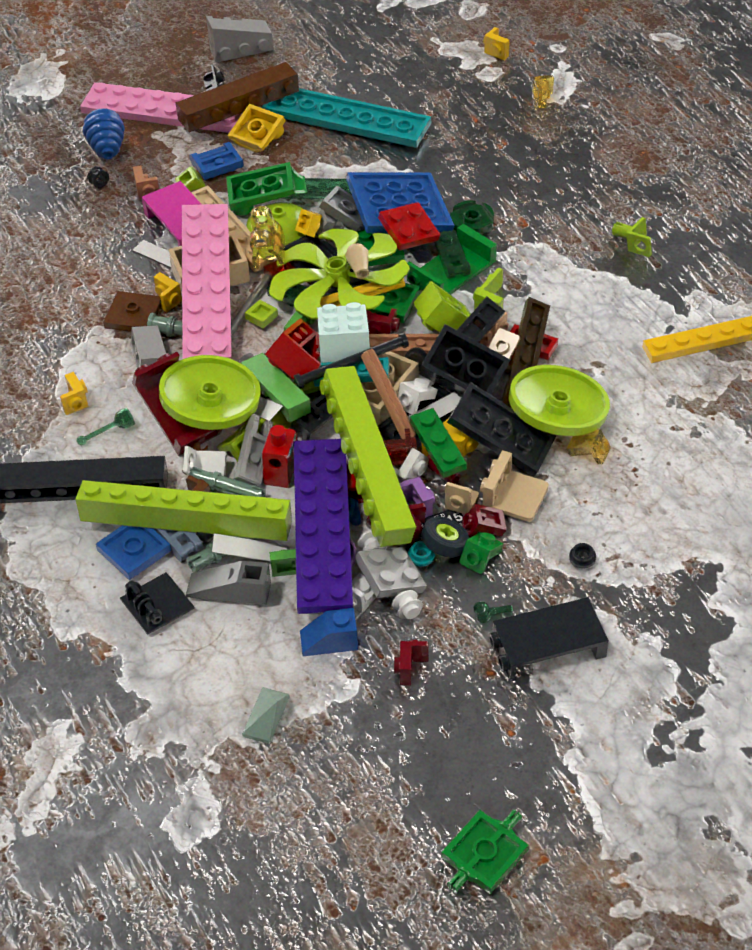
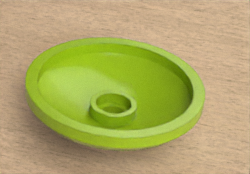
(287, 216)

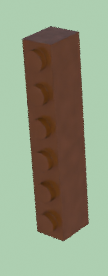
(236, 96)

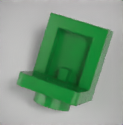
(479, 550)

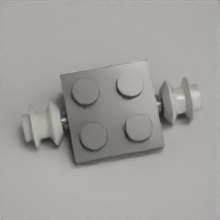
(391, 574)

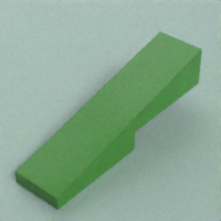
(279, 388)

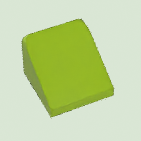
(191, 179)

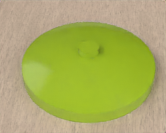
(209, 392)
(559, 400)

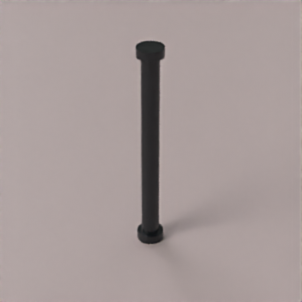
(400, 341)

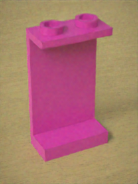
(167, 207)

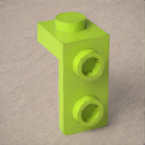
(489, 288)

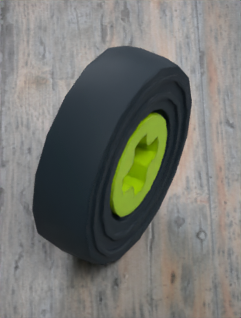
(444, 536)

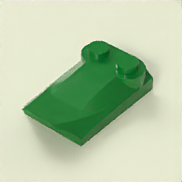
(263, 185)

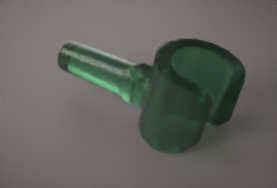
(488, 612)

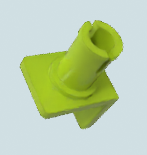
(634, 235)

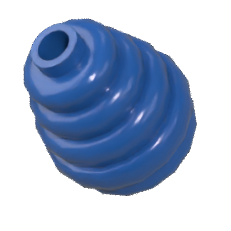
(104, 132)

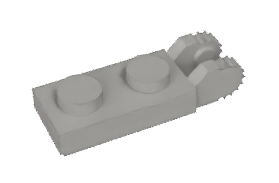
(249, 464)

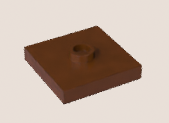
(131, 310)

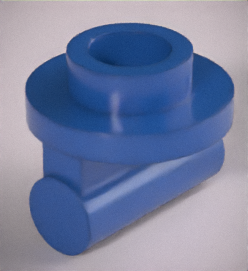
(354, 511)

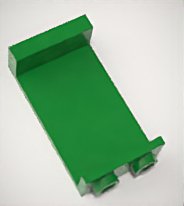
(478, 251)

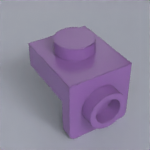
(417, 491)

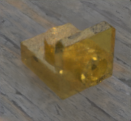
(542, 89)

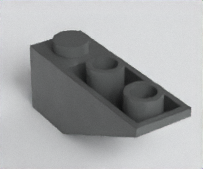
(232, 582)

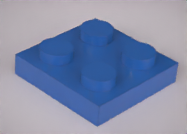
(133, 549)

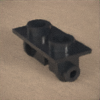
(213, 79)

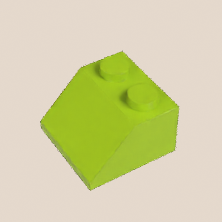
(440, 308)

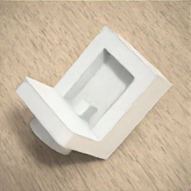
(413, 392)
(413, 466)

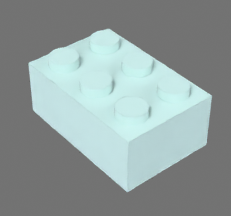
(342, 331)

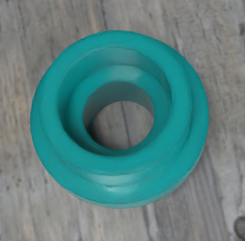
(418, 549)

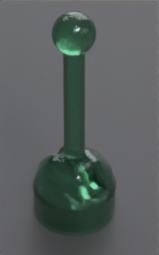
(122, 419)

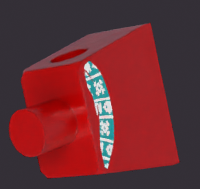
(279, 447)

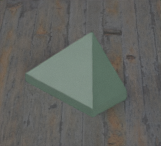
(266, 715)

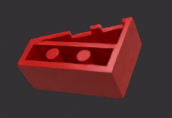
(295, 350)

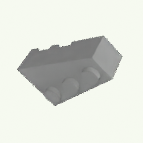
(238, 38)

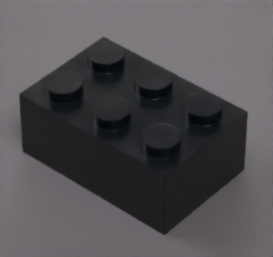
(460, 360)

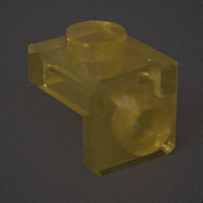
(590, 444)

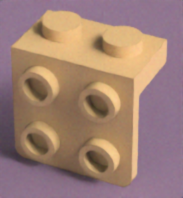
(512, 491)

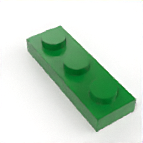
(438, 442)

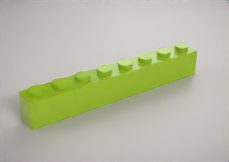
(367, 457)
(184, 510)

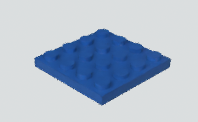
(389, 190)

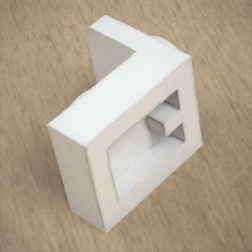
(362, 593)

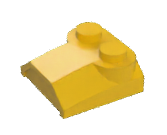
(257, 128)

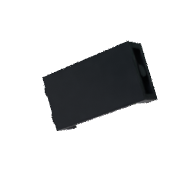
(547, 635)

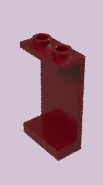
(147, 381)

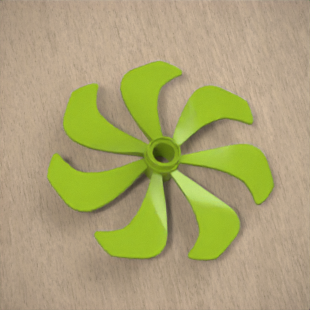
(335, 272)

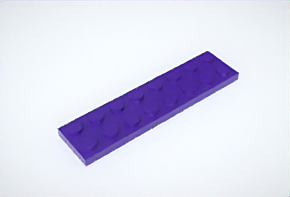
(322, 527)

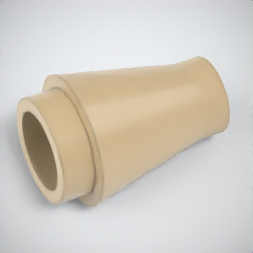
(358, 259)

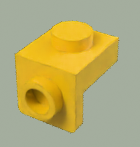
(496, 45)
(76, 397)

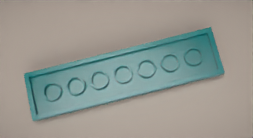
(352, 117)

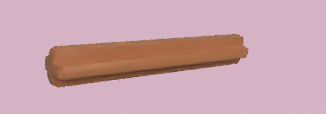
(387, 392)

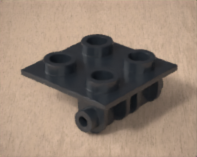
(155, 602)

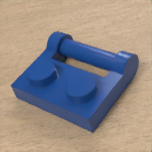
(217, 161)

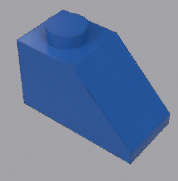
(330, 633)

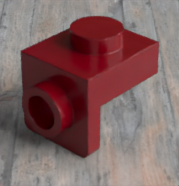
(383, 324)
(410, 652)

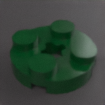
(481, 215)

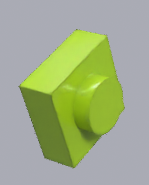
(261, 314)

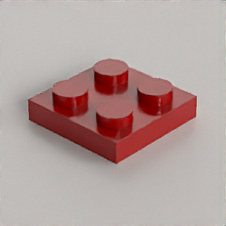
(409, 226)

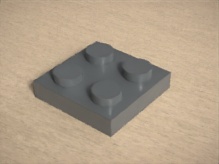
(341, 206)

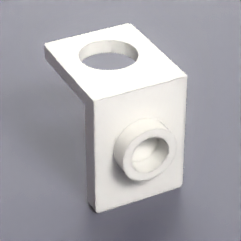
(206, 460)

